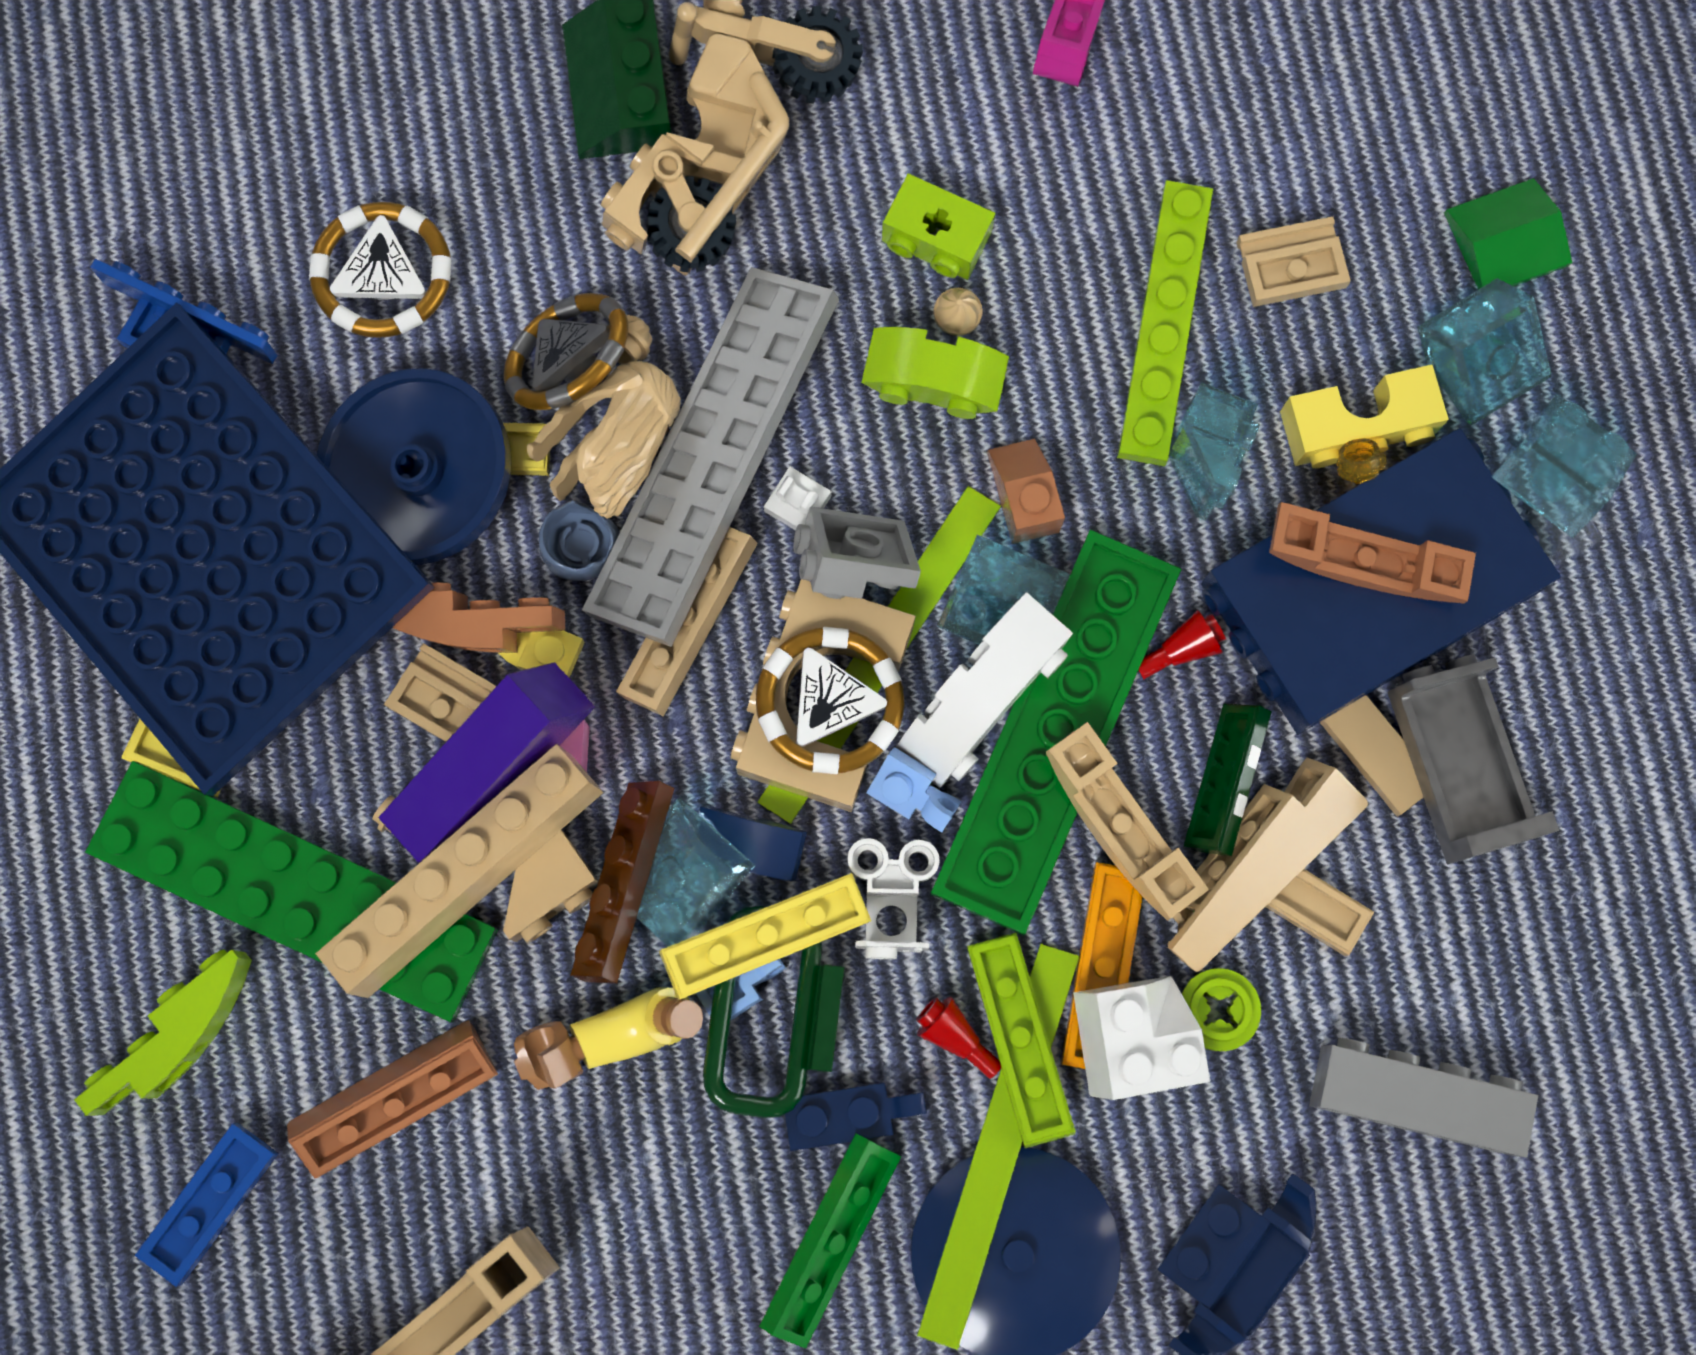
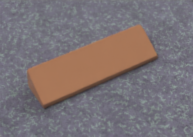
(390, 1099)

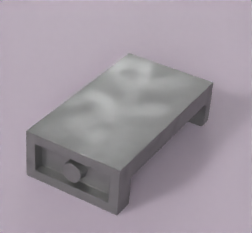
(1465, 760)

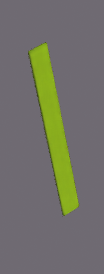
(938, 568)
(989, 1174)

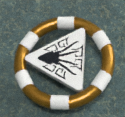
(379, 269)
(830, 700)

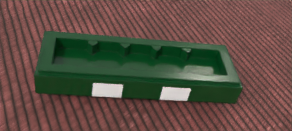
(1227, 779)

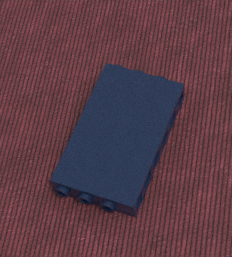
(1334, 641)

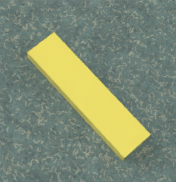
(764, 936)

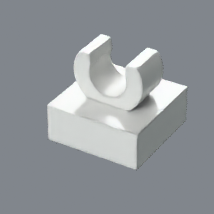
(794, 498)

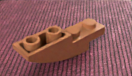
(485, 627)

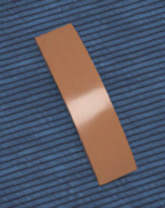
(1369, 559)

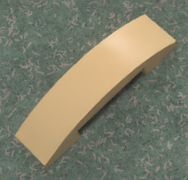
(1120, 824)

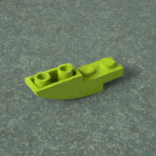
(186, 1025)

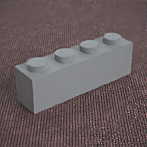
(1424, 1099)

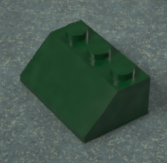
(616, 77)

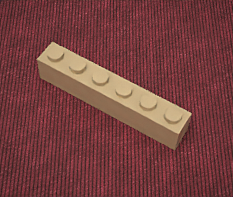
(459, 873)

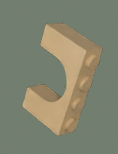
(803, 612)

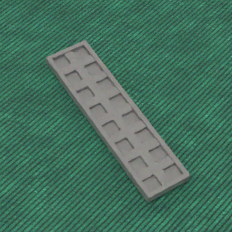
(710, 456)

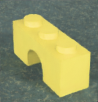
(1407, 411)

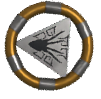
(566, 352)

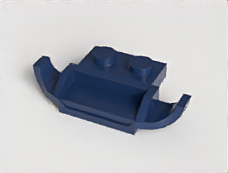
(1239, 1264)

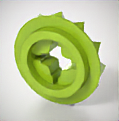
(1243, 1008)

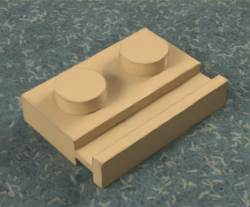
(1293, 261)
(437, 693)

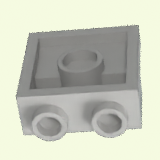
(850, 549)

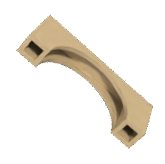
(476, 1299)

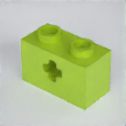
(922, 208)

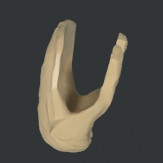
(619, 451)

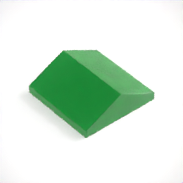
(1511, 235)

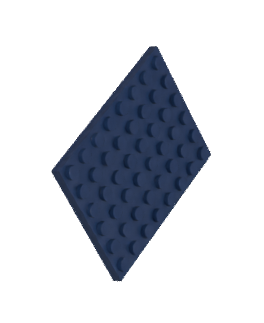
(199, 549)

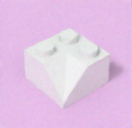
(1139, 1039)

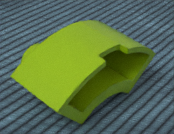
(956, 377)

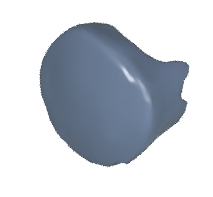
(576, 541)

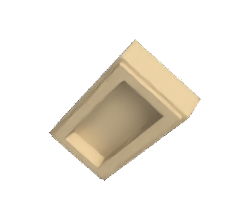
(1322, 911)

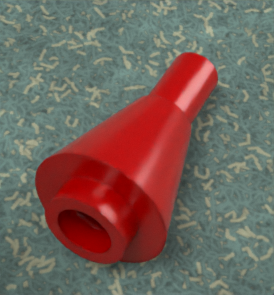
(1192, 641)
(949, 1029)

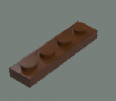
(622, 882)

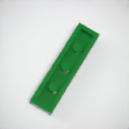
(830, 1241)

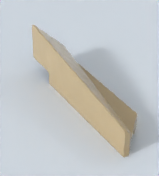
(1273, 845)

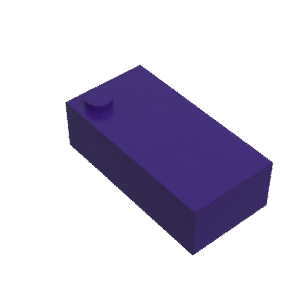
(485, 755)

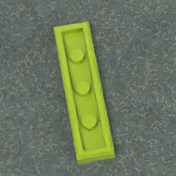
(1021, 1040)

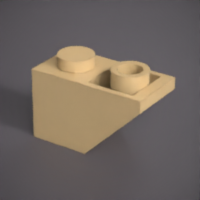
(545, 886)

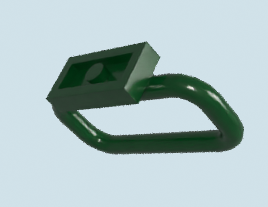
(811, 1036)

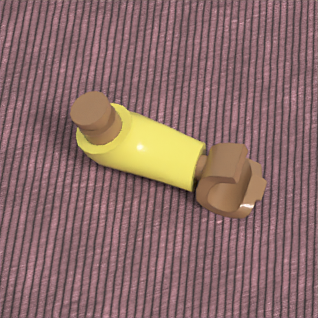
(628, 1030)

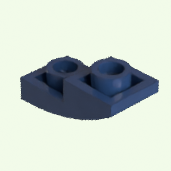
(767, 844)

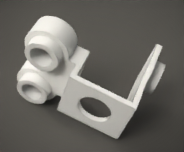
(892, 885)

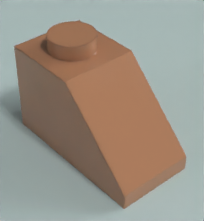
(1026, 491)

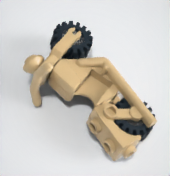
(739, 126)

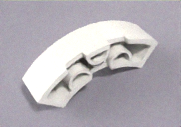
(975, 699)

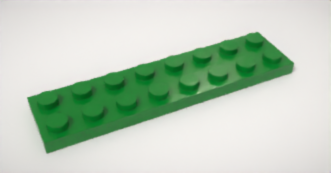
(1019, 805)
(270, 881)

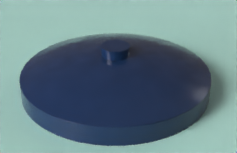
(421, 459)
(1047, 1262)

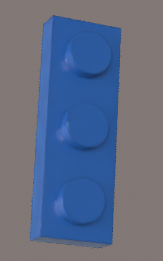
(206, 1204)

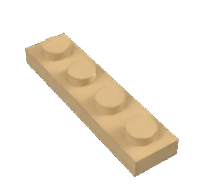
(660, 668)

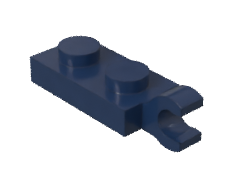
(842, 1113)

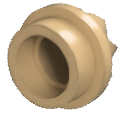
(958, 311)
(637, 342)

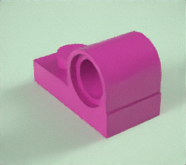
(1067, 40)

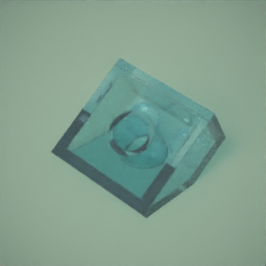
(1486, 349)
(689, 876)

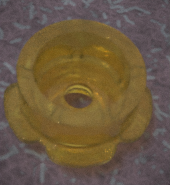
(1360, 460)

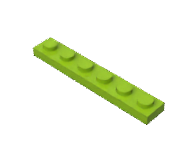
(1165, 323)

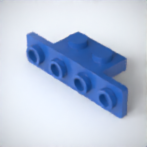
(158, 299)

